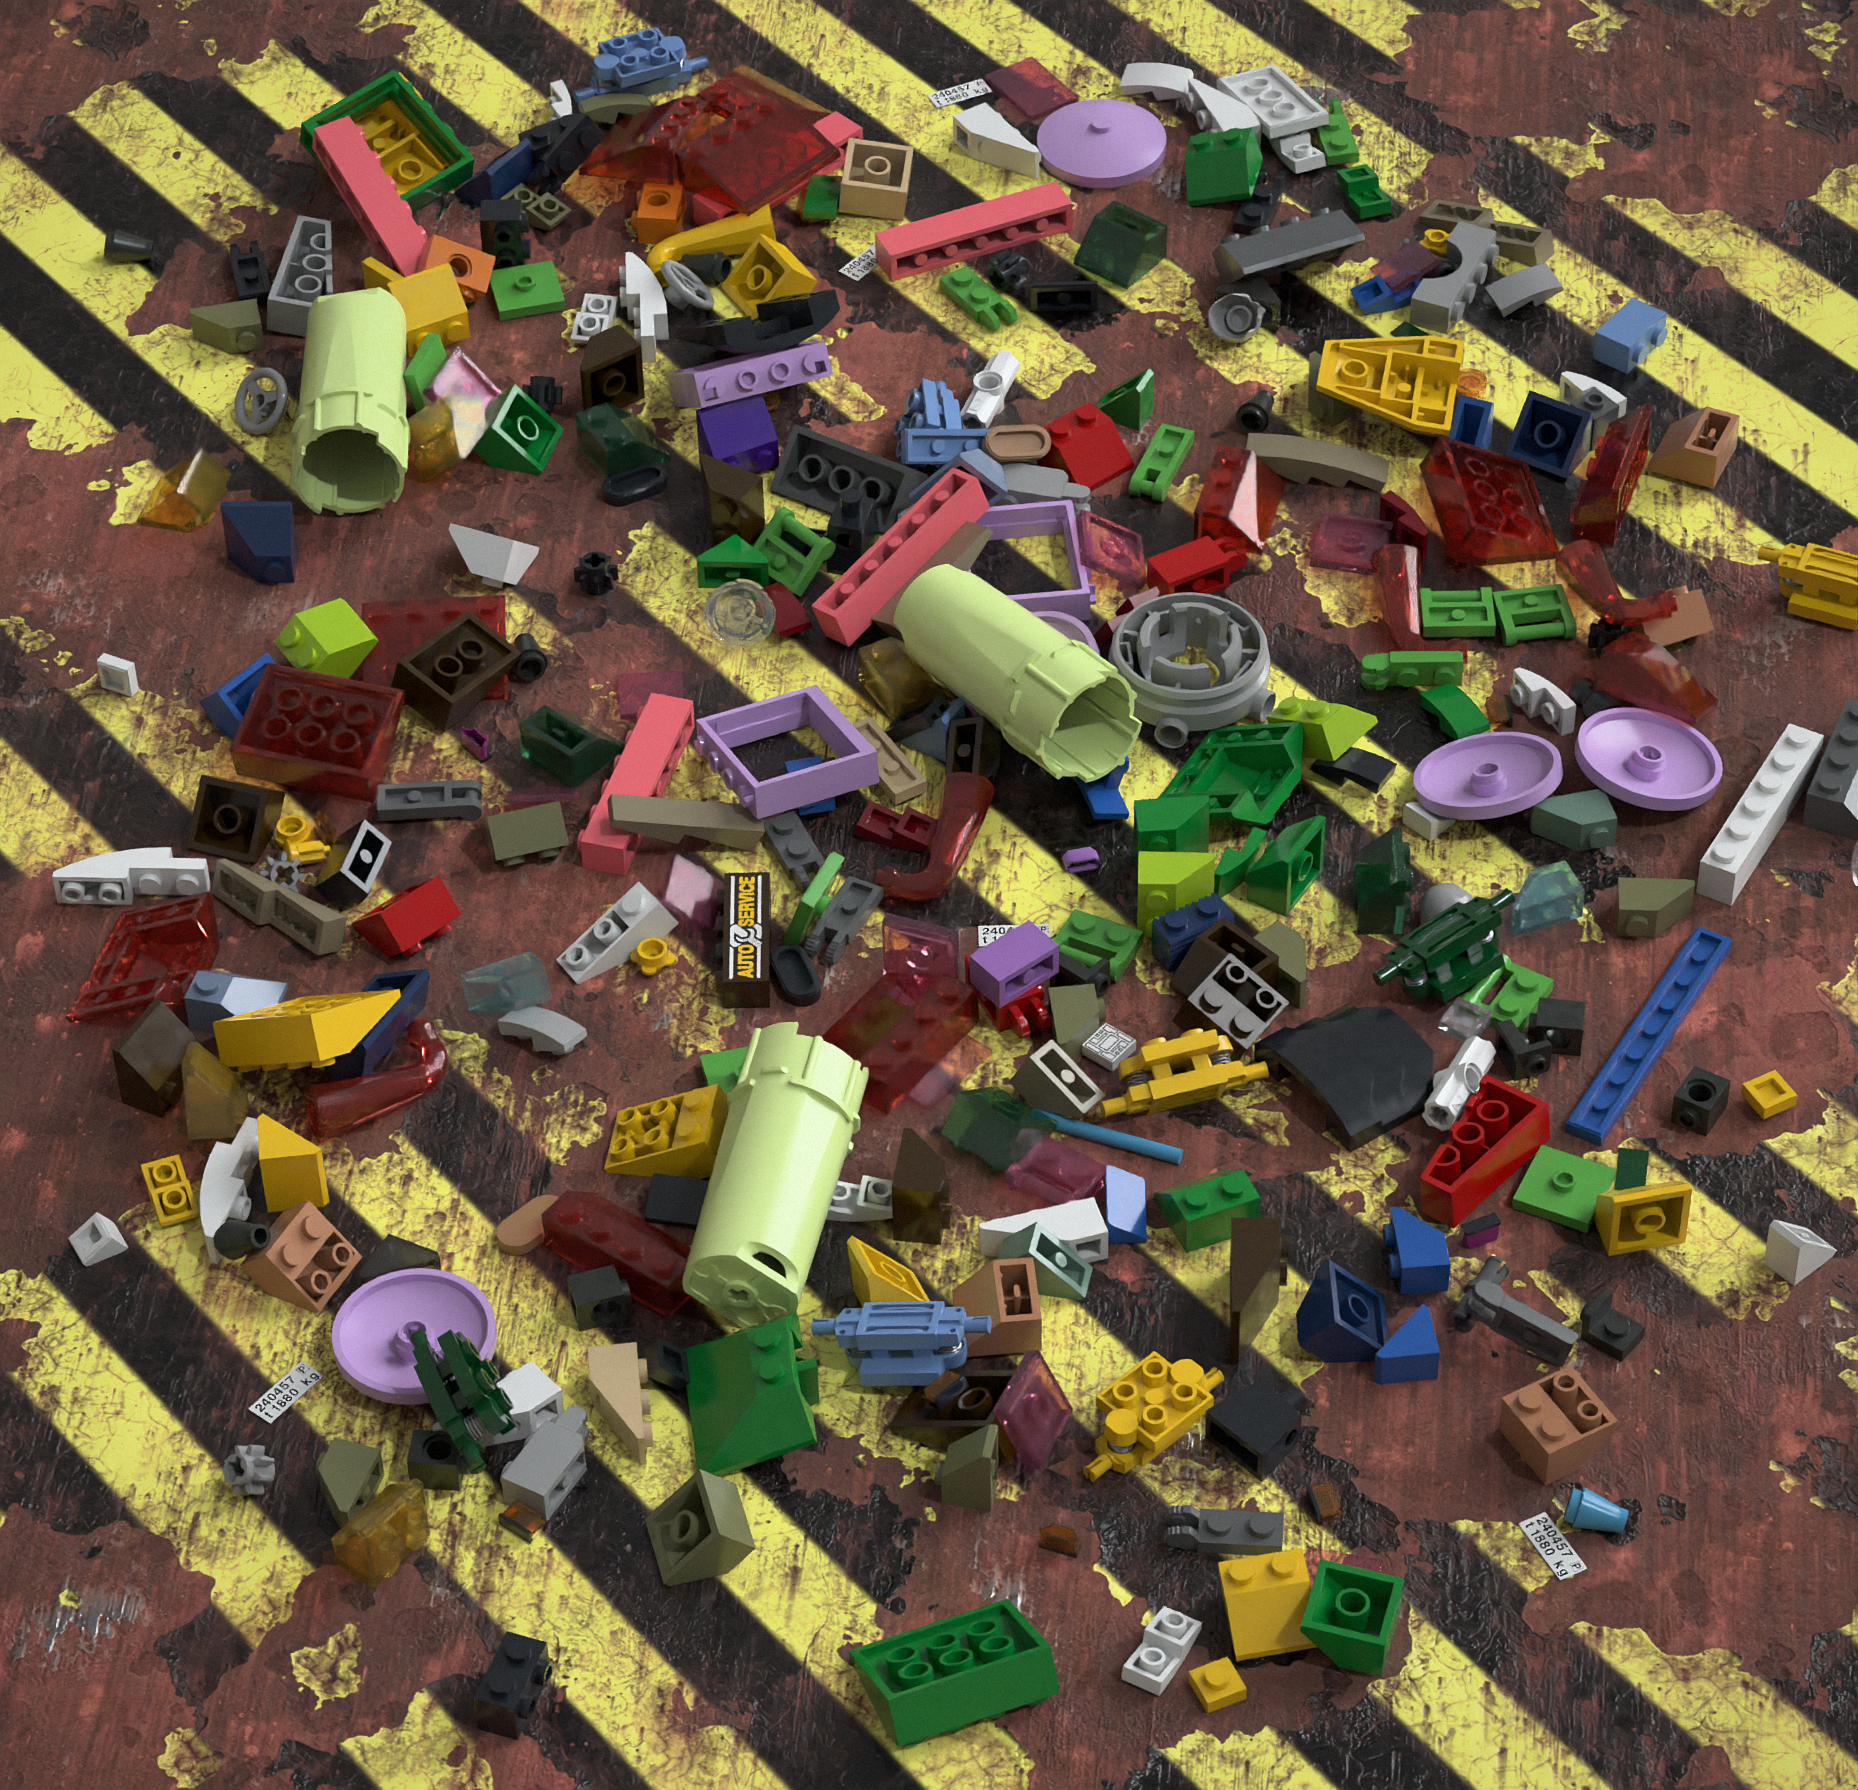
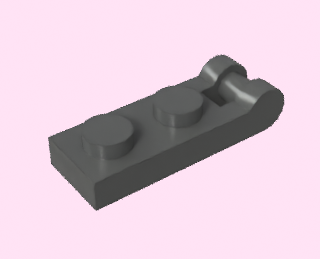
(430, 800)

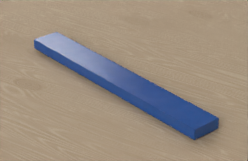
(1648, 1036)

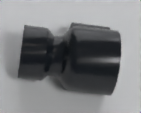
(1594, 701)

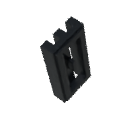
(916, 719)

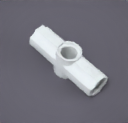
(989, 391)
(1458, 1083)

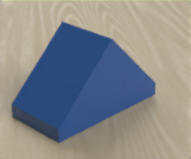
(1472, 422)
(1410, 1352)

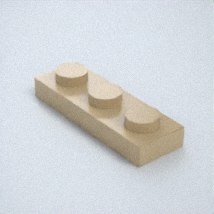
(896, 773)

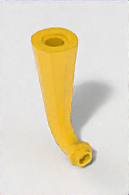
(728, 235)

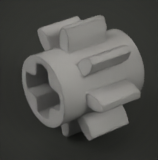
(291, 874)
(249, 1470)

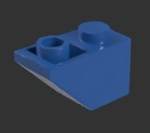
(1418, 1254)

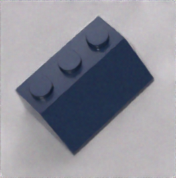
(381, 1038)

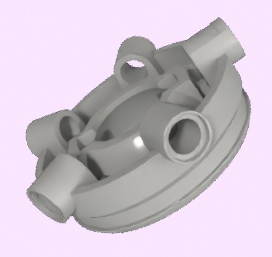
(1180, 695)

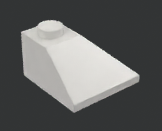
(493, 556)

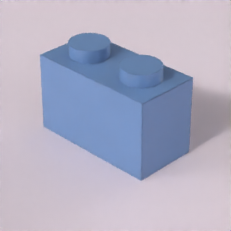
(1630, 335)

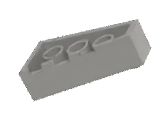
(301, 276)

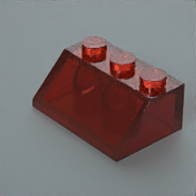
(1238, 499)

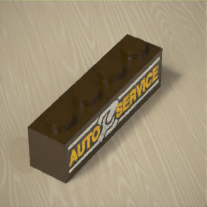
(745, 940)

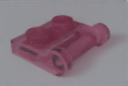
(1060, 1167)

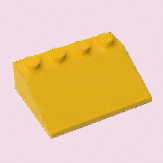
(300, 1030)

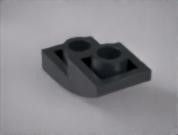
(1358, 766)

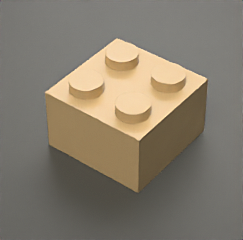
(876, 179)

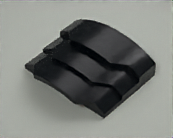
(779, 325)
(1359, 1065)

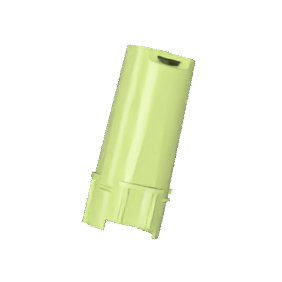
(352, 404)
(1020, 673)
(774, 1174)

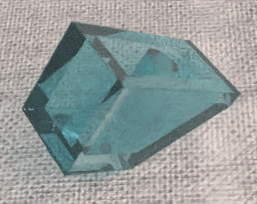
(1547, 898)
(506, 984)

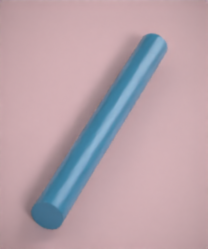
(1117, 1139)

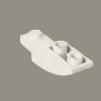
(644, 304)
(121, 874)
(225, 1183)

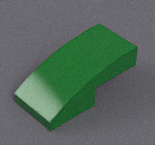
(1362, 191)
(822, 197)
(1456, 711)
(1234, 864)

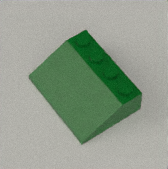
(956, 1672)

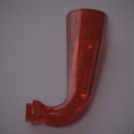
(1588, 577)
(1397, 584)
(960, 816)
(350, 1103)

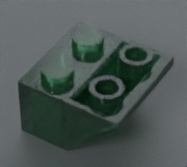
(1122, 245)
(566, 744)
(1381, 884)

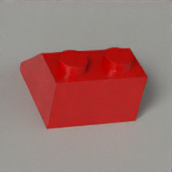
(1086, 447)
(408, 918)

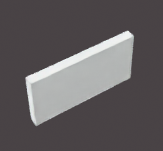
(1274, 101)

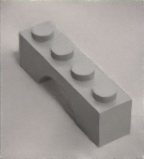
(1442, 300)

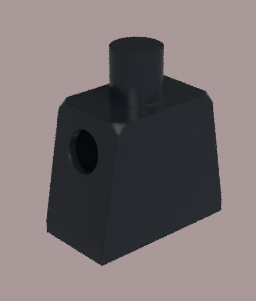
(853, 518)
(1257, 1427)

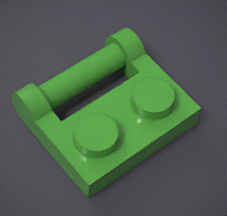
(786, 562)
(1531, 606)
(1457, 613)
(1094, 938)
(1517, 996)

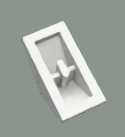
(1795, 1251)

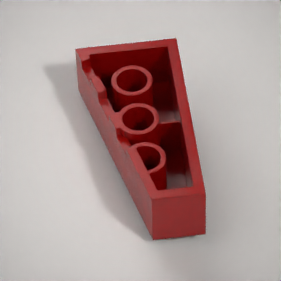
(1482, 1150)

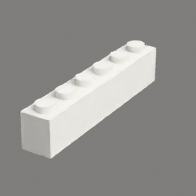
(1759, 814)

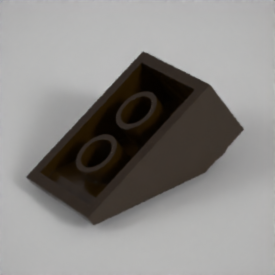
(454, 670)
(1254, 1278)
(969, 1412)

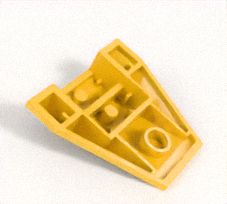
(400, 146)
(1395, 379)

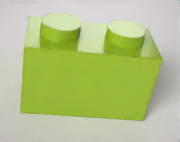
(327, 639)
(1327, 727)
(1171, 882)

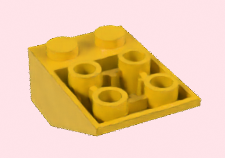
(670, 1135)

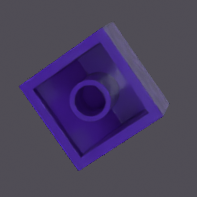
(739, 434)

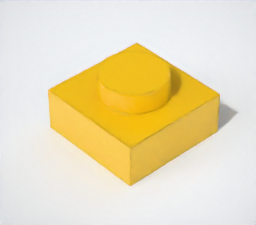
(1769, 1094)
(1217, 1685)

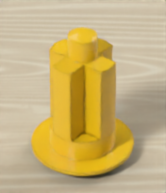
(307, 852)

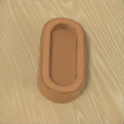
(1016, 443)
(523, 1228)

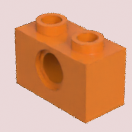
(659, 212)
(473, 265)

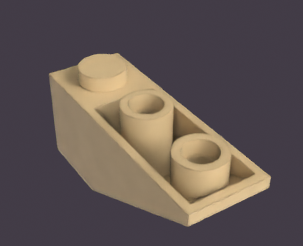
(617, 1394)

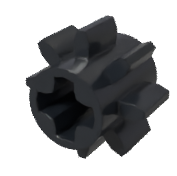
(1008, 271)
(544, 392)
(596, 573)
(1604, 634)

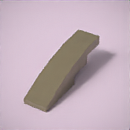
(1306, 457)

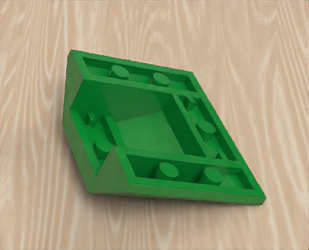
(1243, 772)
(748, 1397)

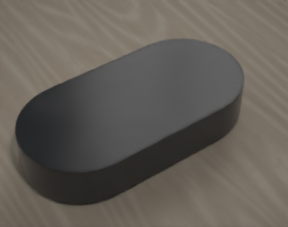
(634, 485)
(795, 975)

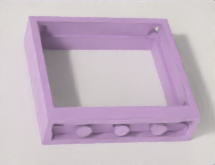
(749, 374)
(1042, 520)
(780, 714)

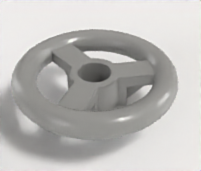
(685, 287)
(264, 403)

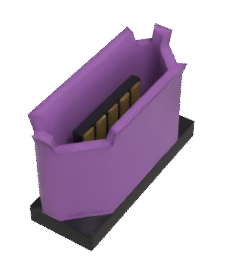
(1080, 858)

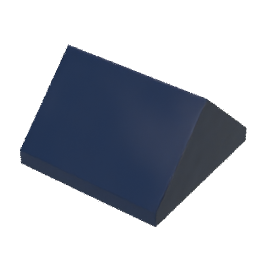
(499, 175)
(1551, 435)

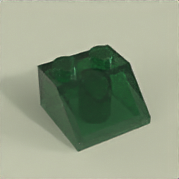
(616, 440)
(995, 1126)

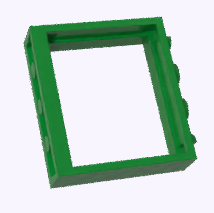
(422, 116)

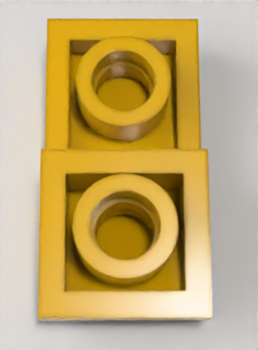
(169, 1190)

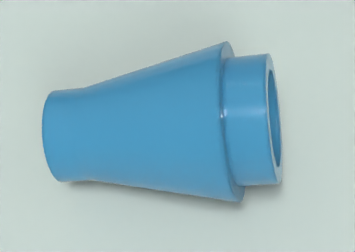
(1594, 1512)

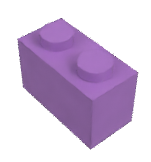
(1014, 963)

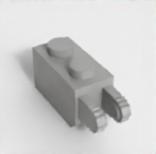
(1041, 484)
(548, 1464)

